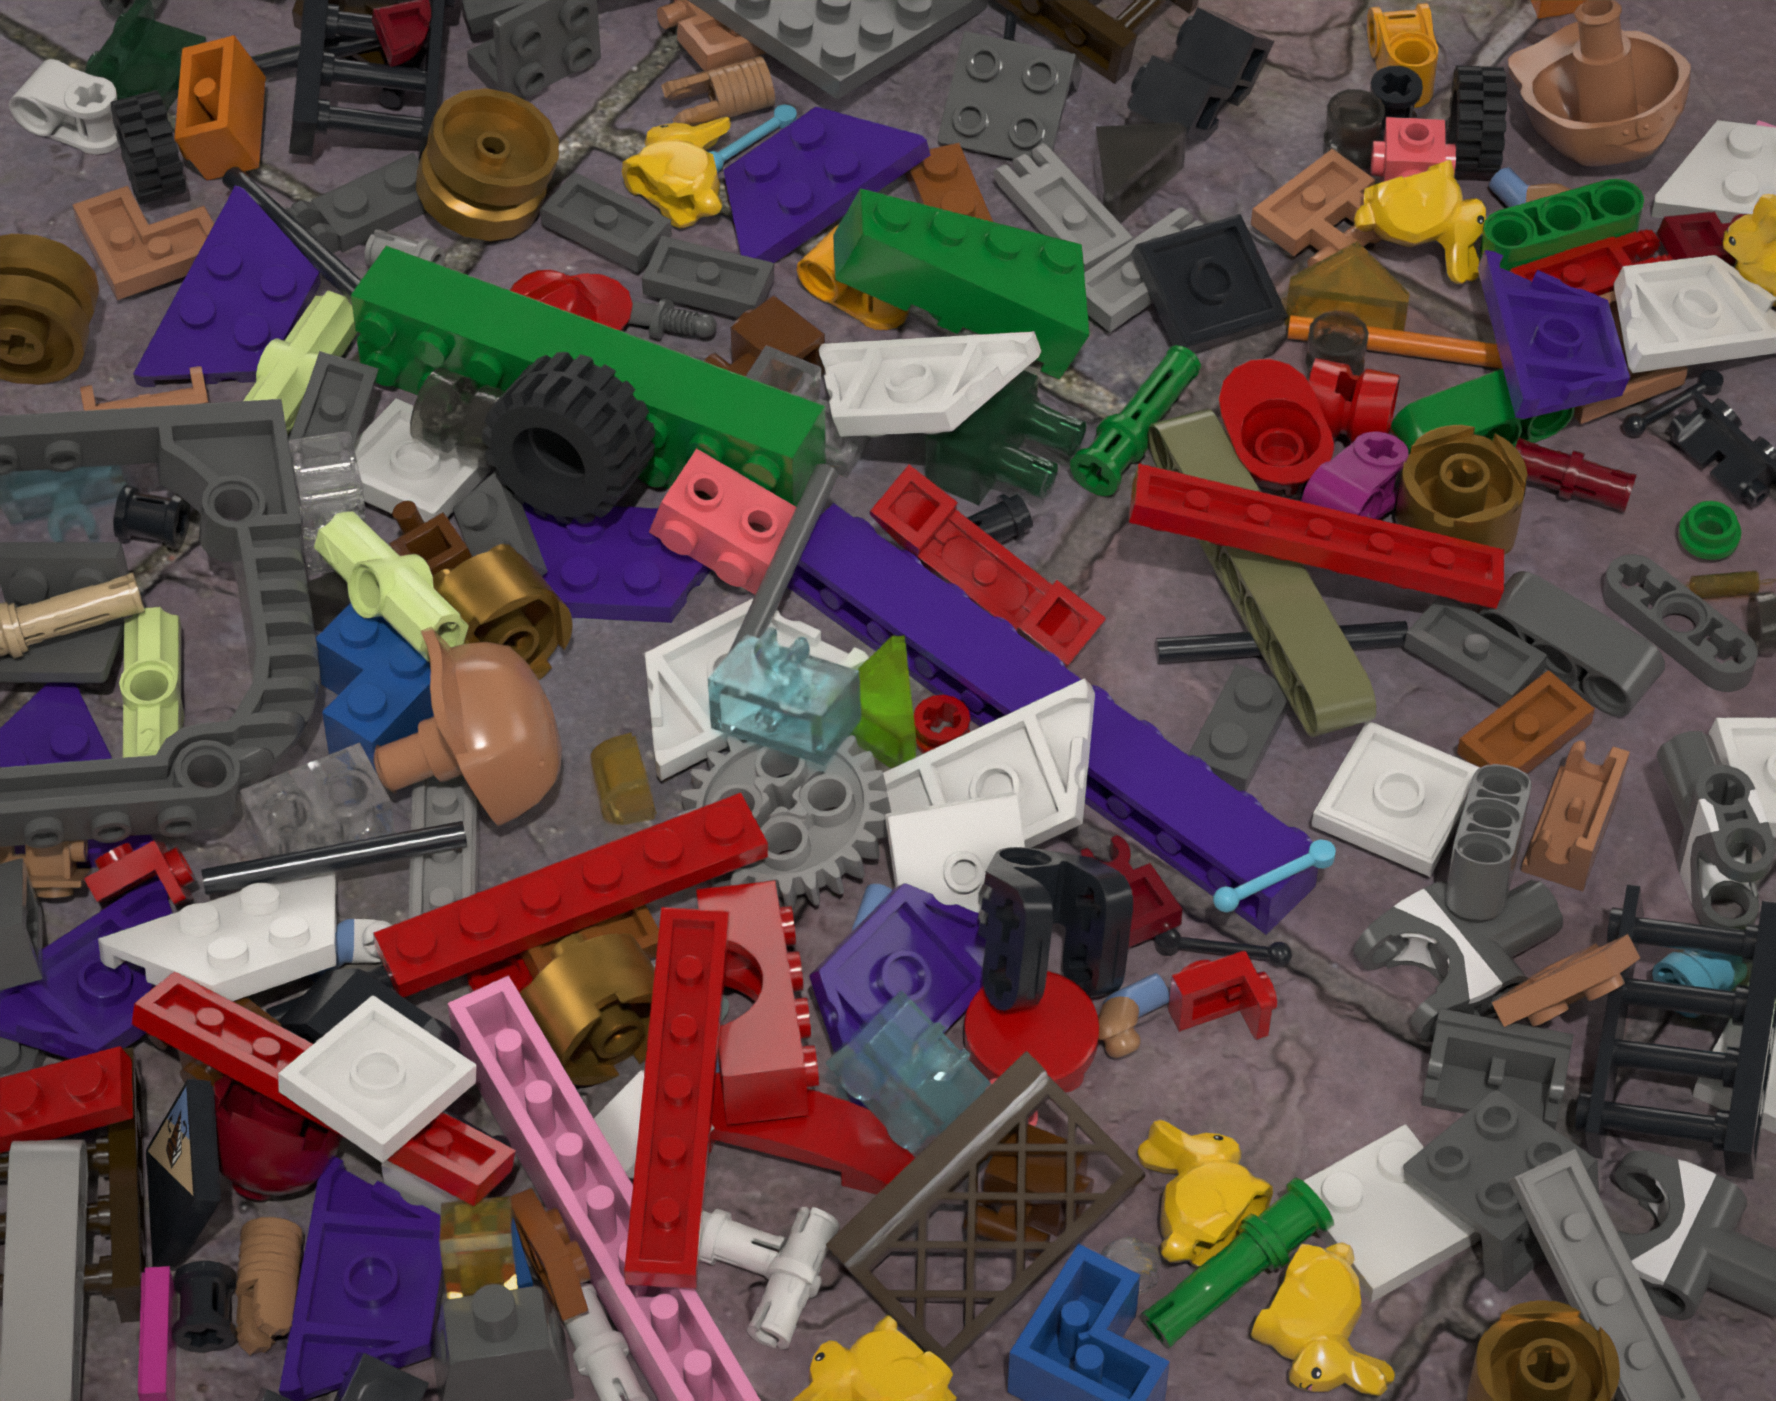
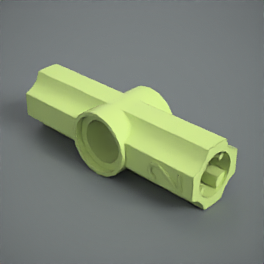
(288, 364)
(388, 583)
(151, 681)

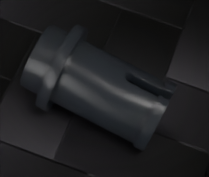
(1004, 519)

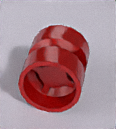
(1354, 402)

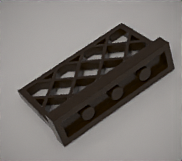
(943, 1167)

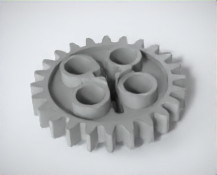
(793, 813)

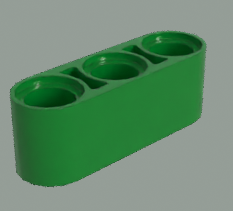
(1562, 222)
(1478, 404)

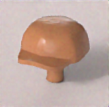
(1600, 88)
(485, 725)

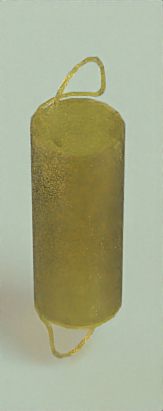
(1726, 584)

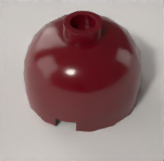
(266, 1144)

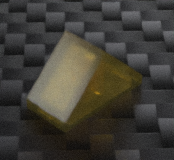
(1352, 284)
(477, 1245)

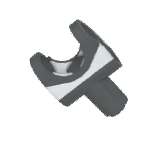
(1720, 828)
(1464, 954)
(1694, 1237)

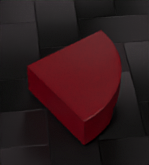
(402, 29)

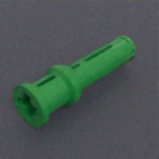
(1124, 435)
(1261, 1244)

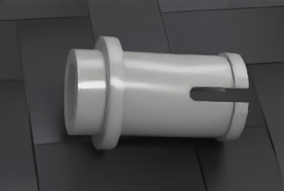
(424, 249)

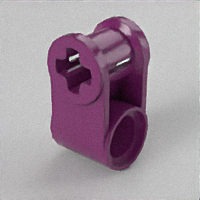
(1360, 477)

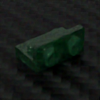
(142, 54)

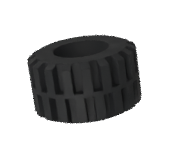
(568, 438)

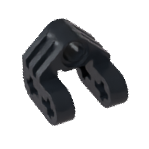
(1023, 901)

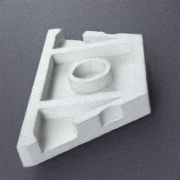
(1722, 173)
(1692, 314)
(919, 381)
(679, 683)
(1030, 752)
(239, 940)

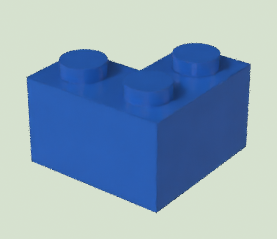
(377, 682)
(1077, 1342)

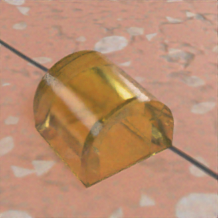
(622, 781)

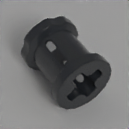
(1398, 91)
(151, 517)
(204, 1306)

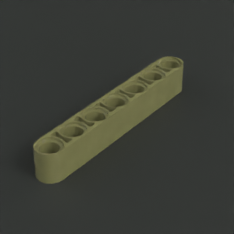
(1271, 594)

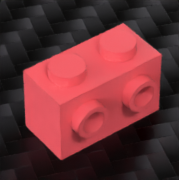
(722, 521)

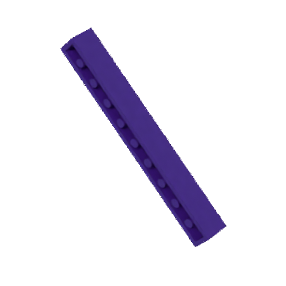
(1133, 773)

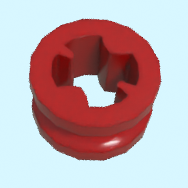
(932, 713)

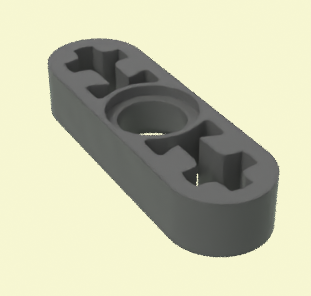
(1687, 648)

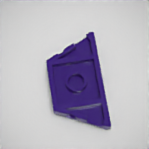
(811, 177)
(233, 301)
(1551, 341)
(615, 566)
(58, 730)
(905, 946)
(79, 1000)
(363, 1285)

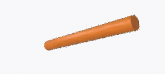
(1415, 344)

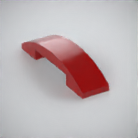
(961, 553)
(832, 1137)

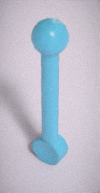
(783, 116)
(1320, 855)

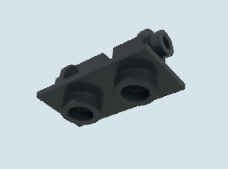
(1715, 431)

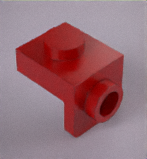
(126, 869)
(1219, 988)

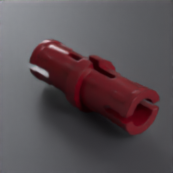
(1576, 475)

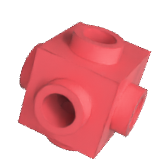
(1410, 148)

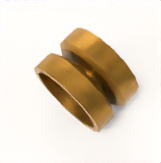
(487, 164)
(44, 309)

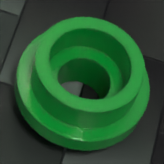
(1714, 519)

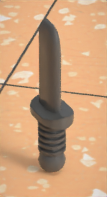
(666, 318)

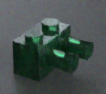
(989, 440)

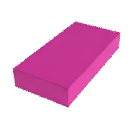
(156, 1344)

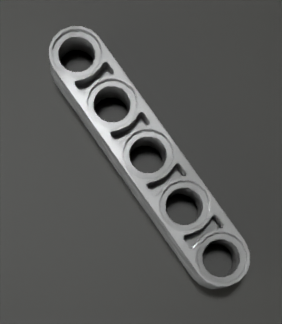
(44, 1271)

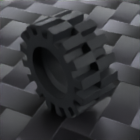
(1478, 117)
(148, 147)

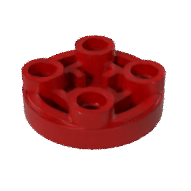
(1056, 1032)

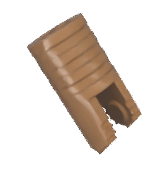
(730, 89)
(267, 1281)

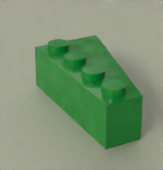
(966, 272)

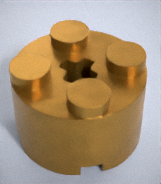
(1463, 487)
(507, 605)
(594, 1004)
(1544, 1355)

